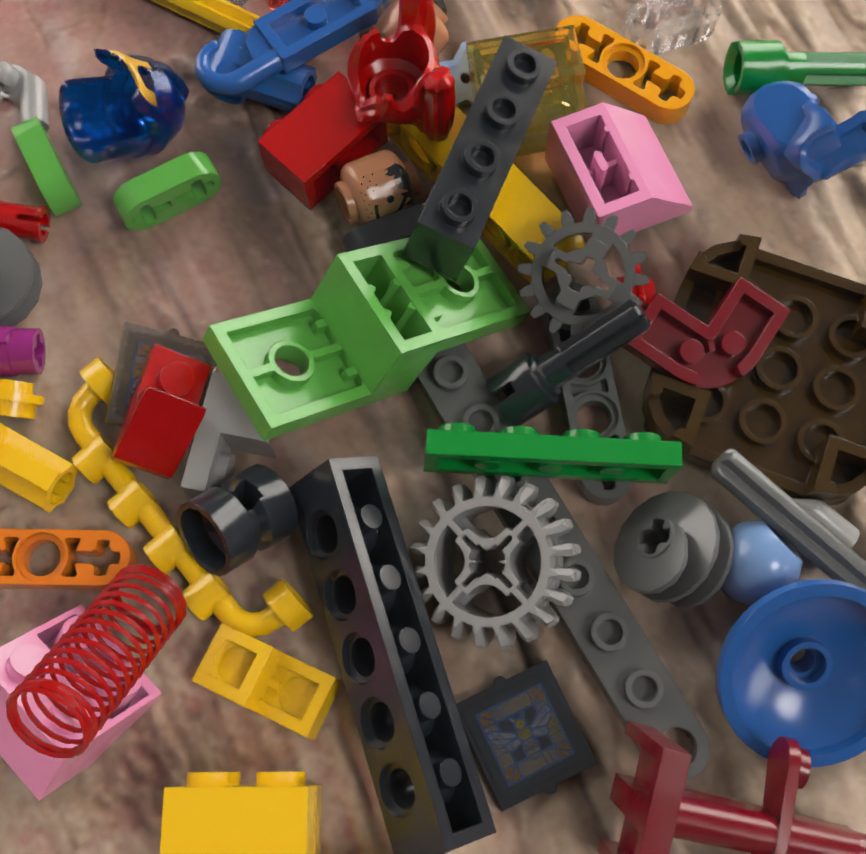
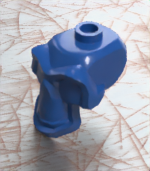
(798, 137)

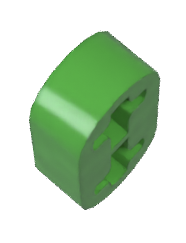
(46, 166)
(167, 191)

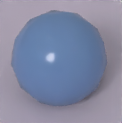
(759, 563)

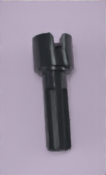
(536, 381)

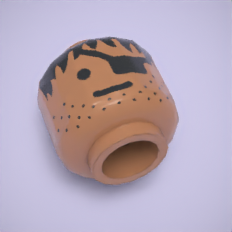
(376, 187)

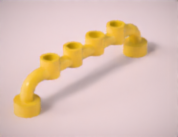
(137, 504)

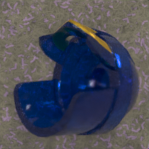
(126, 111)

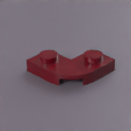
(713, 351)

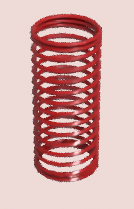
(63, 695)

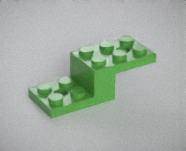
(358, 335)

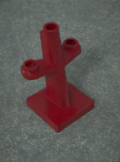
(662, 808)

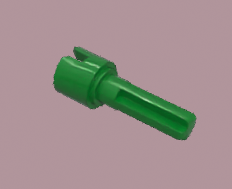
(761, 62)

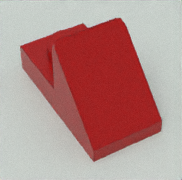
(162, 412)

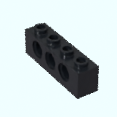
(480, 159)

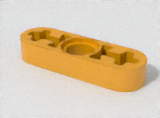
(628, 90)

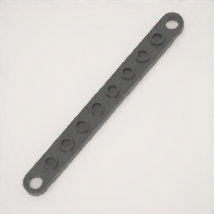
(598, 618)

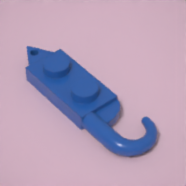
(288, 40)

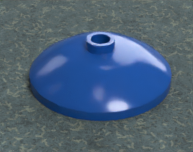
(809, 699)

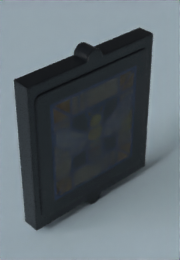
(525, 735)

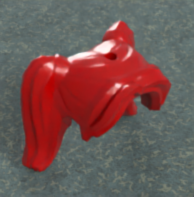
(404, 70)

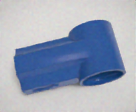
(279, 91)

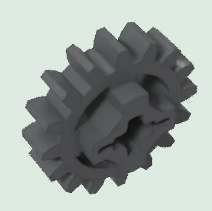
(597, 249)

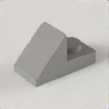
(221, 430)

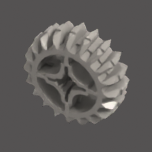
(455, 594)

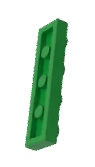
(574, 455)

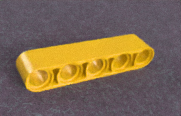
(518, 206)

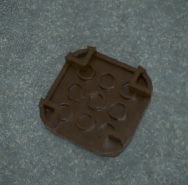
(805, 398)

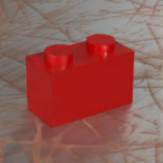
(317, 140)

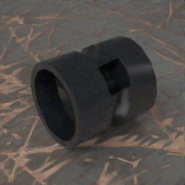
(236, 520)

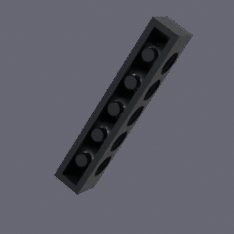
(390, 660)

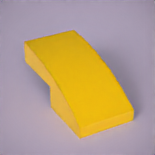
(267, 681)

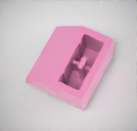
(615, 166)
(17, 659)

